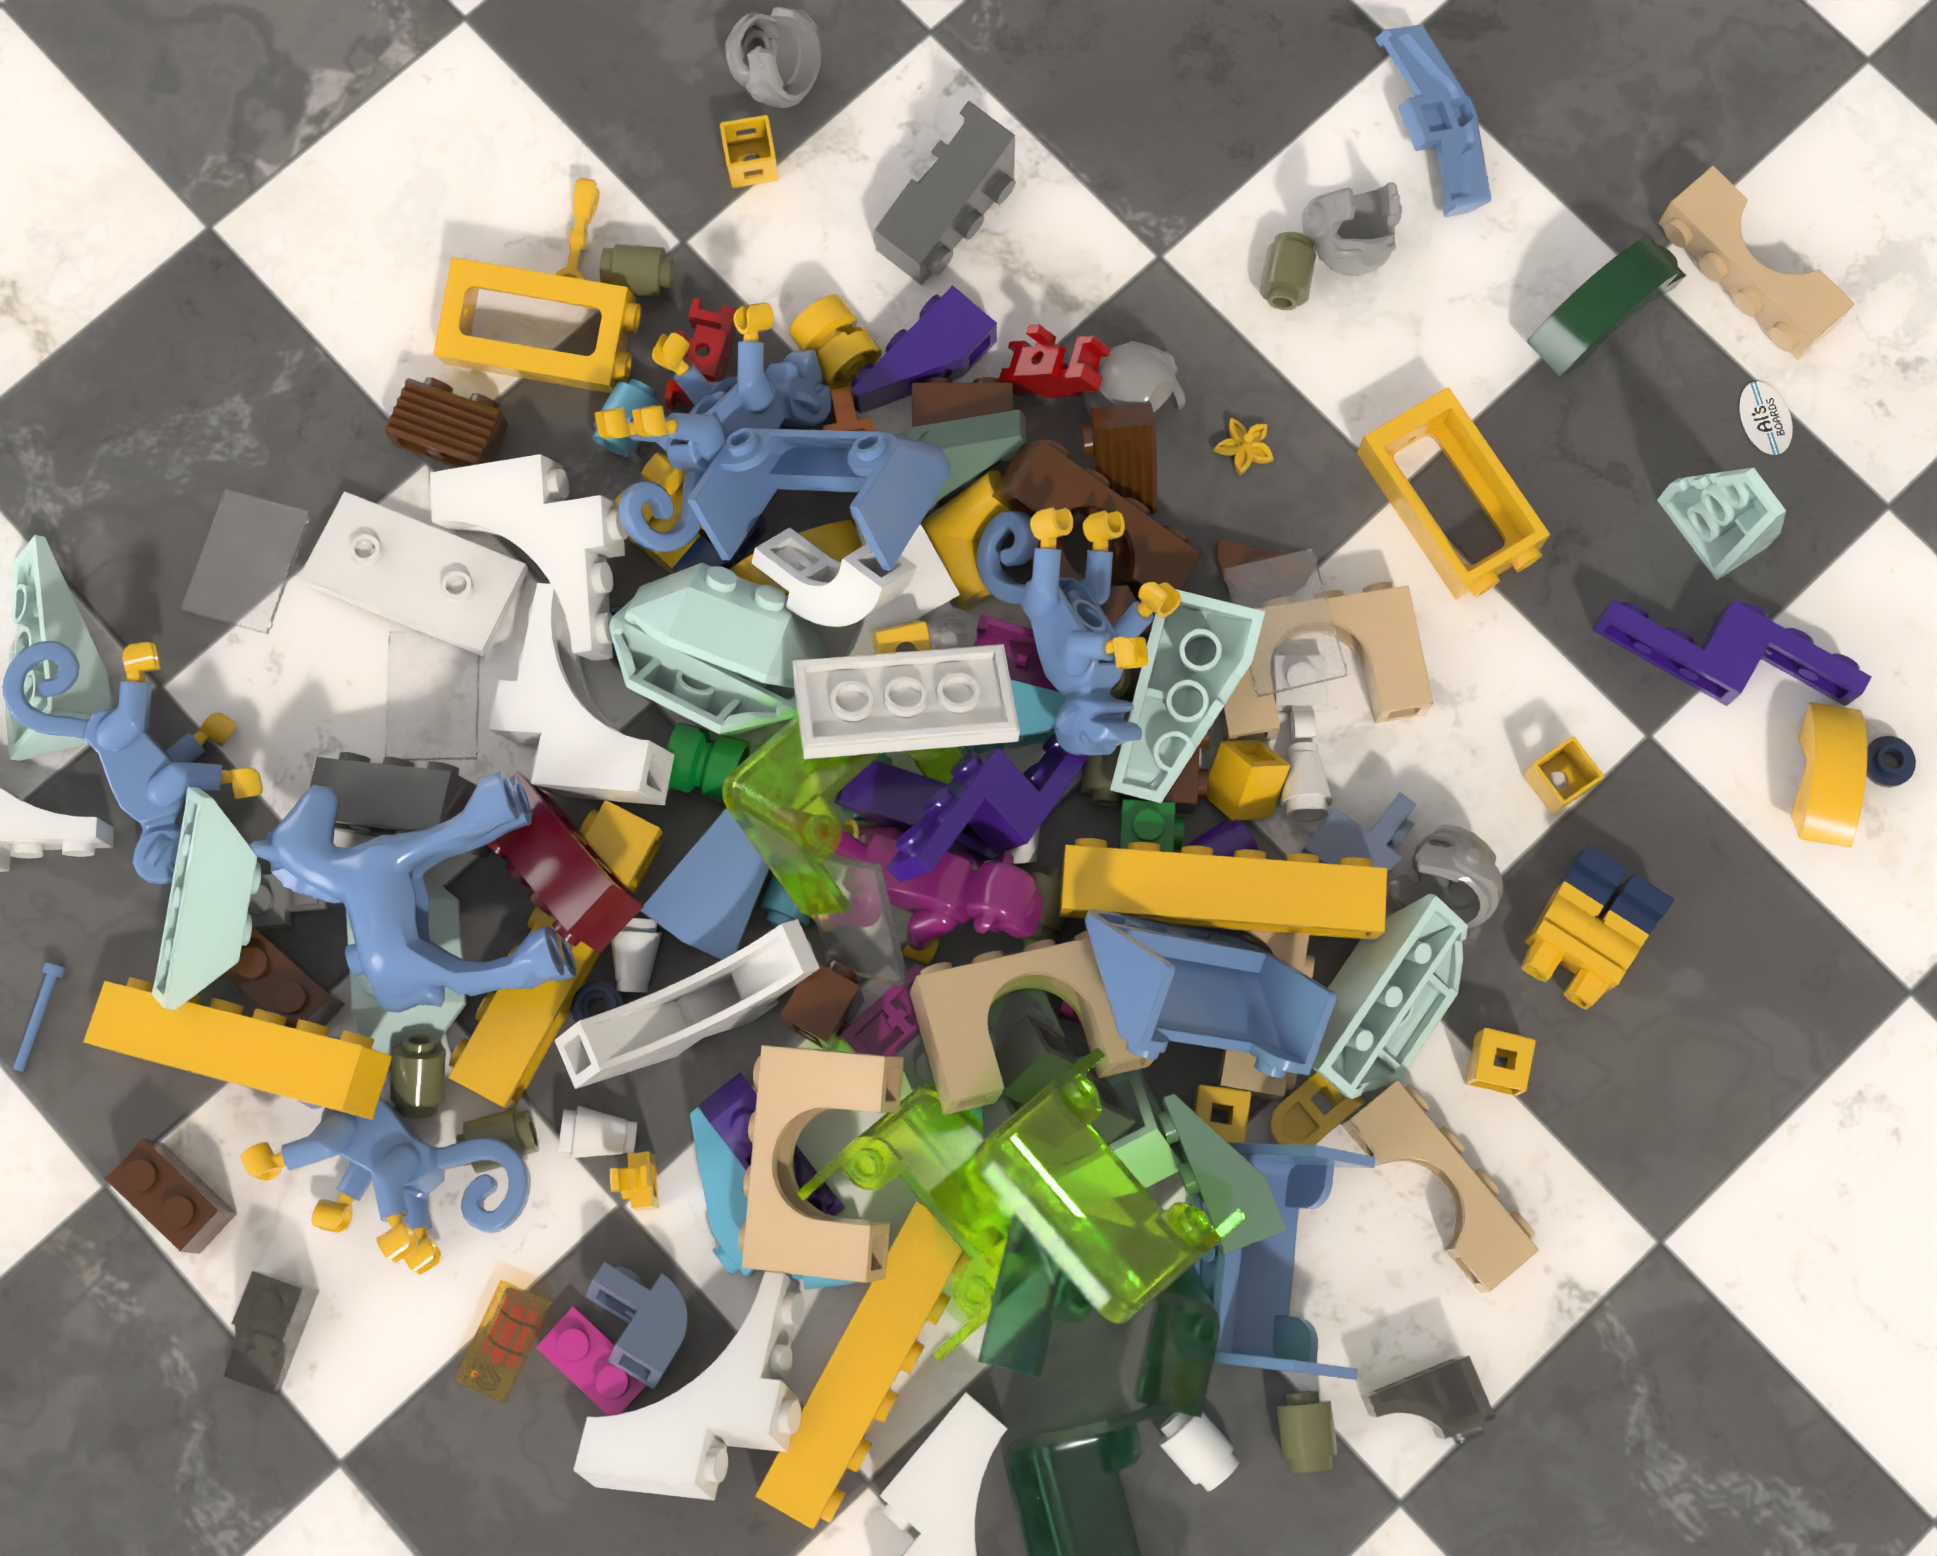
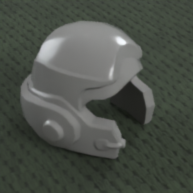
(775, 55)
(1354, 230)
(1136, 376)
(1455, 869)

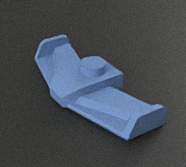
(1440, 117)

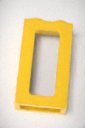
(594, 372)
(1482, 473)

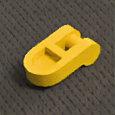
(1301, 1121)

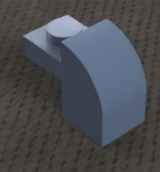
(1344, 838)
(653, 1316)

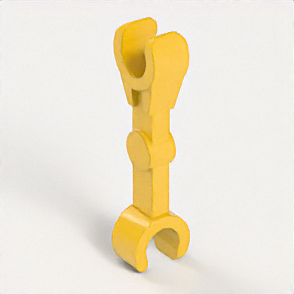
(585, 205)

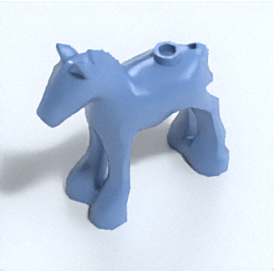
(390, 902)

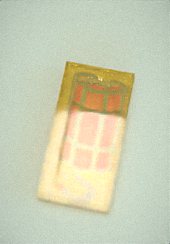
(503, 1341)

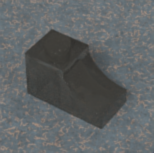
(268, 1330)
(1443, 1396)

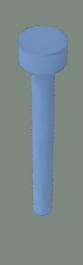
(53, 971)

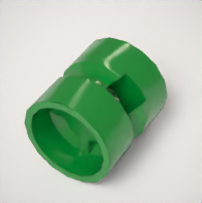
(704, 761)

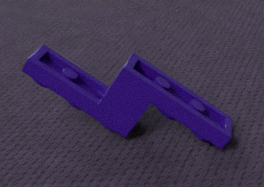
(1732, 652)
(990, 798)

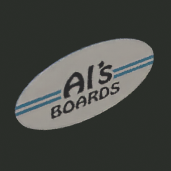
(1765, 418)

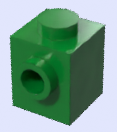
(1150, 823)

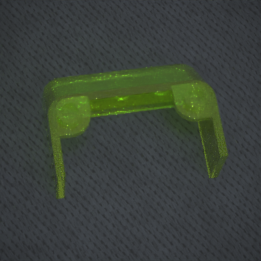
(787, 813)
(939, 1165)
(1088, 1202)

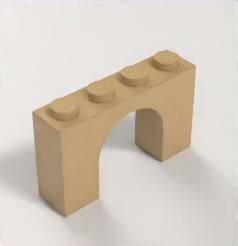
(1384, 637)
(956, 1003)
(779, 1226)

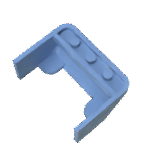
(891, 473)
(1255, 1282)

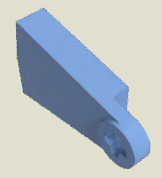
(711, 890)

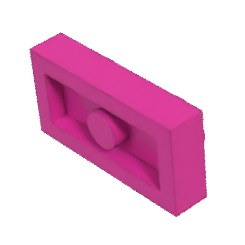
(582, 1355)

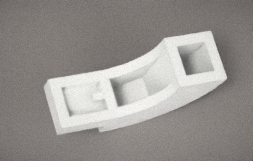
(826, 589)

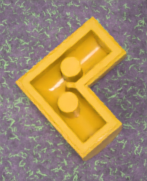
(956, 534)

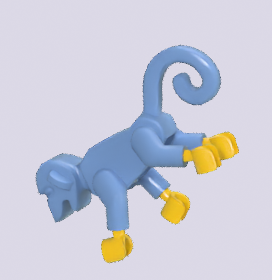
(784, 396)
(1071, 633)
(141, 774)
(402, 1177)

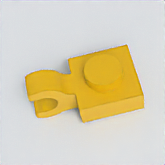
(637, 1181)

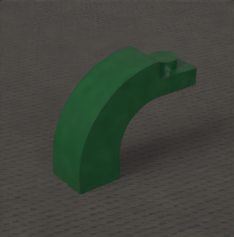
(1604, 304)

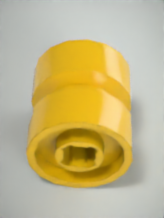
(839, 345)

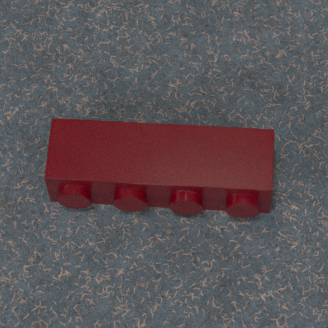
(566, 874)

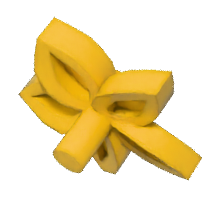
(1245, 445)

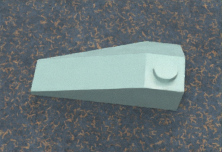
(1724, 516)
(49, 613)
(1191, 674)

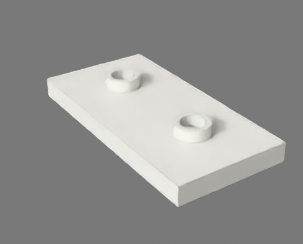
(414, 573)
(904, 701)

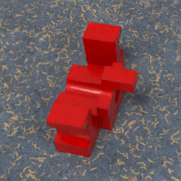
(716, 334)
(1052, 376)

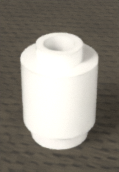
(1198, 1449)

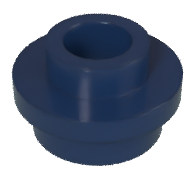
(1879, 772)
(591, 992)

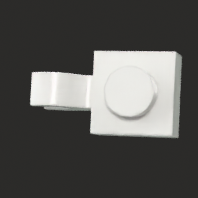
(1302, 704)

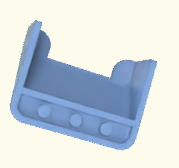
(1207, 992)

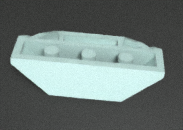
(726, 622)
(695, 687)
(206, 903)
(1392, 997)
(433, 1021)

